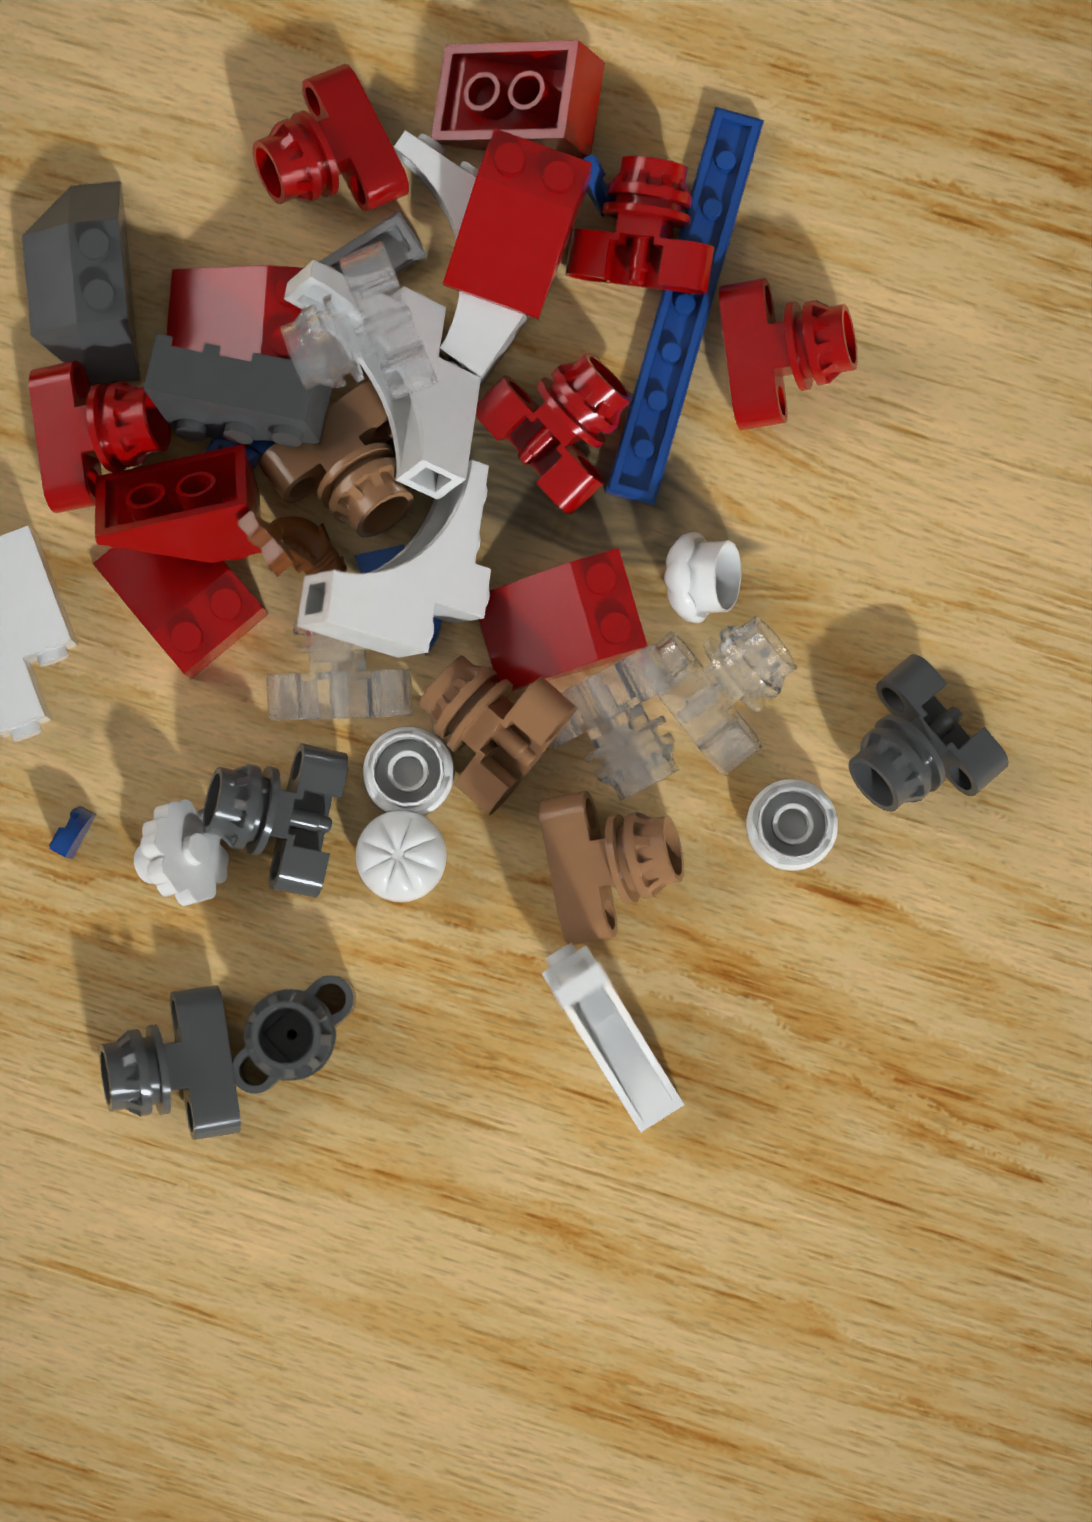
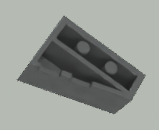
(233, 397)

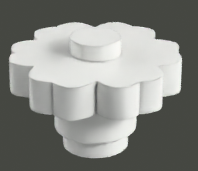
(180, 855)

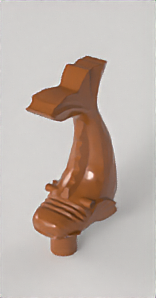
(293, 543)

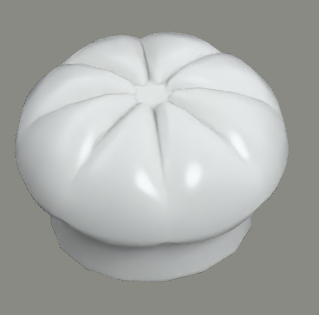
(702, 576)
(408, 770)
(792, 824)
(401, 856)

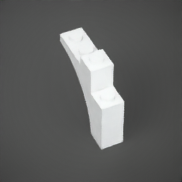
(479, 328)
(429, 426)
(429, 578)
(31, 630)
(611, 1035)

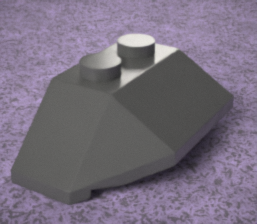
(83, 283)

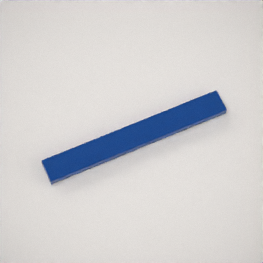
(681, 315)

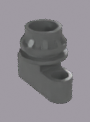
(921, 743)
(249, 808)
(270, 1038)
(199, 1062)

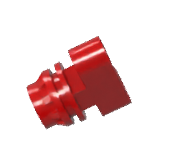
(339, 137)
(641, 251)
(760, 351)
(576, 407)
(89, 428)

